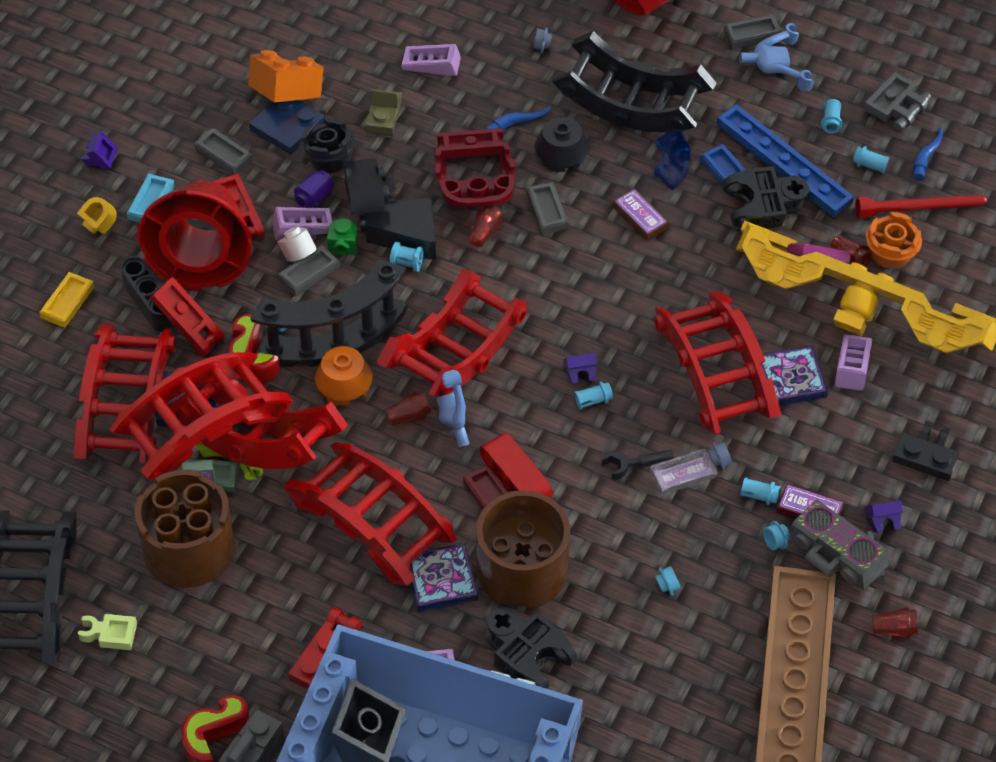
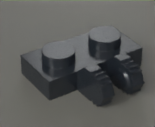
(925, 455)

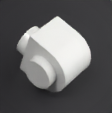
(297, 244)

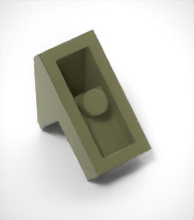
(383, 111)

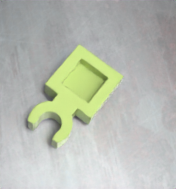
(113, 632)

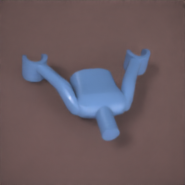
(776, 59)
(453, 407)

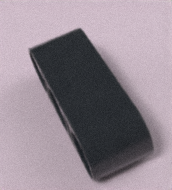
(141, 284)

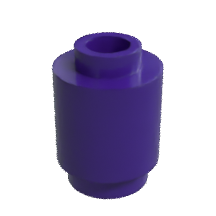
(314, 189)

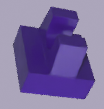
(100, 151)
(584, 363)
(879, 512)

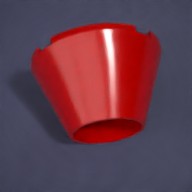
(190, 254)

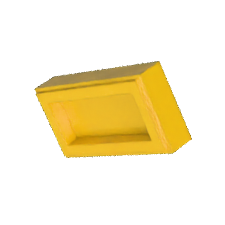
(66, 299)

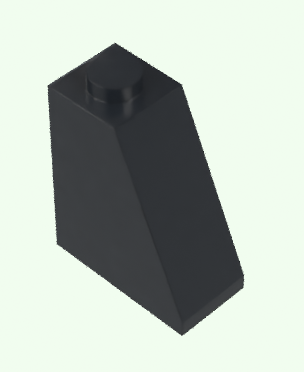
(402, 222)

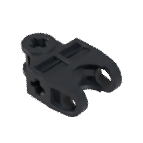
(766, 196)
(526, 644)

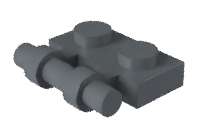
(890, 97)

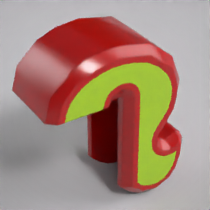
(247, 339)
(211, 725)

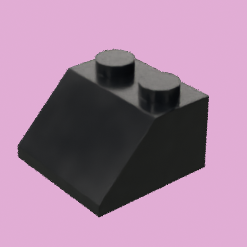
(365, 724)

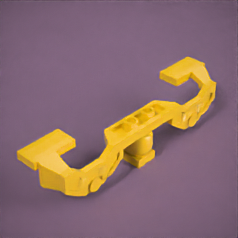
(774, 265)

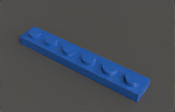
(785, 159)

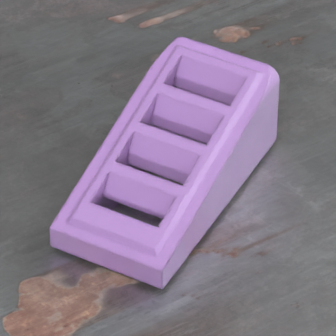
(447, 64)
(285, 218)
(853, 363)

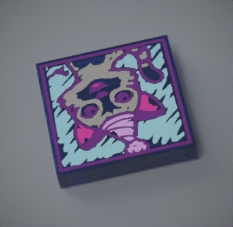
(795, 375)
(443, 578)

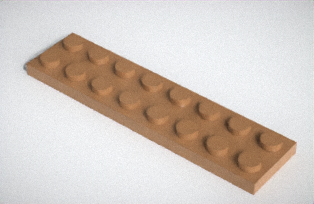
(796, 666)

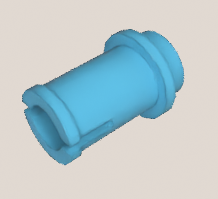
(831, 121)
(870, 159)
(594, 395)
(760, 491)

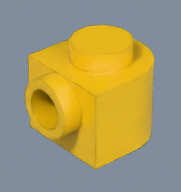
(97, 215)

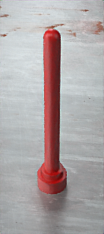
(868, 207)

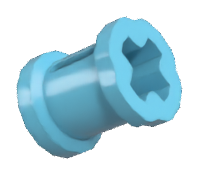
(407, 256)

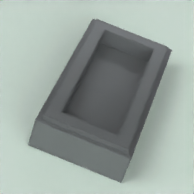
(751, 31)
(223, 151)
(547, 208)
(309, 271)

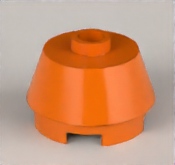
(893, 240)
(343, 375)

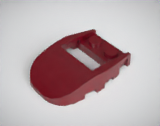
(476, 190)

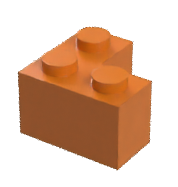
(285, 79)

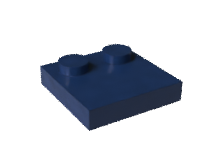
(285, 122)

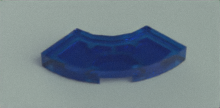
(674, 160)

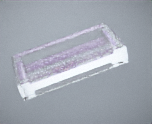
(683, 471)

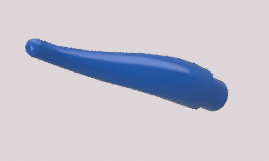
(517, 117)
(921, 158)

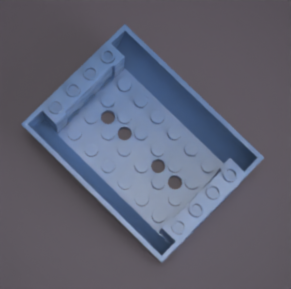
(450, 712)

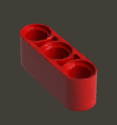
(513, 466)

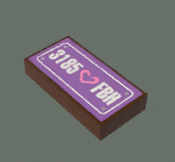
(640, 214)

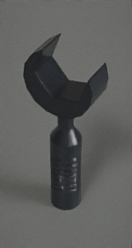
(642, 460)

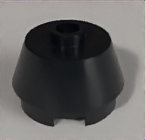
(561, 144)
(328, 145)

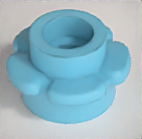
(776, 536)
(667, 580)

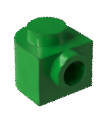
(342, 237)

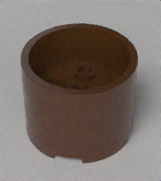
(185, 529)
(522, 549)

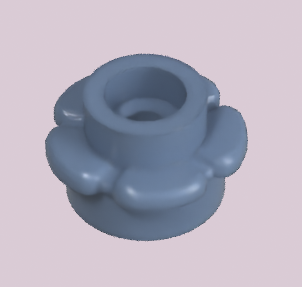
(542, 40)
(720, 455)

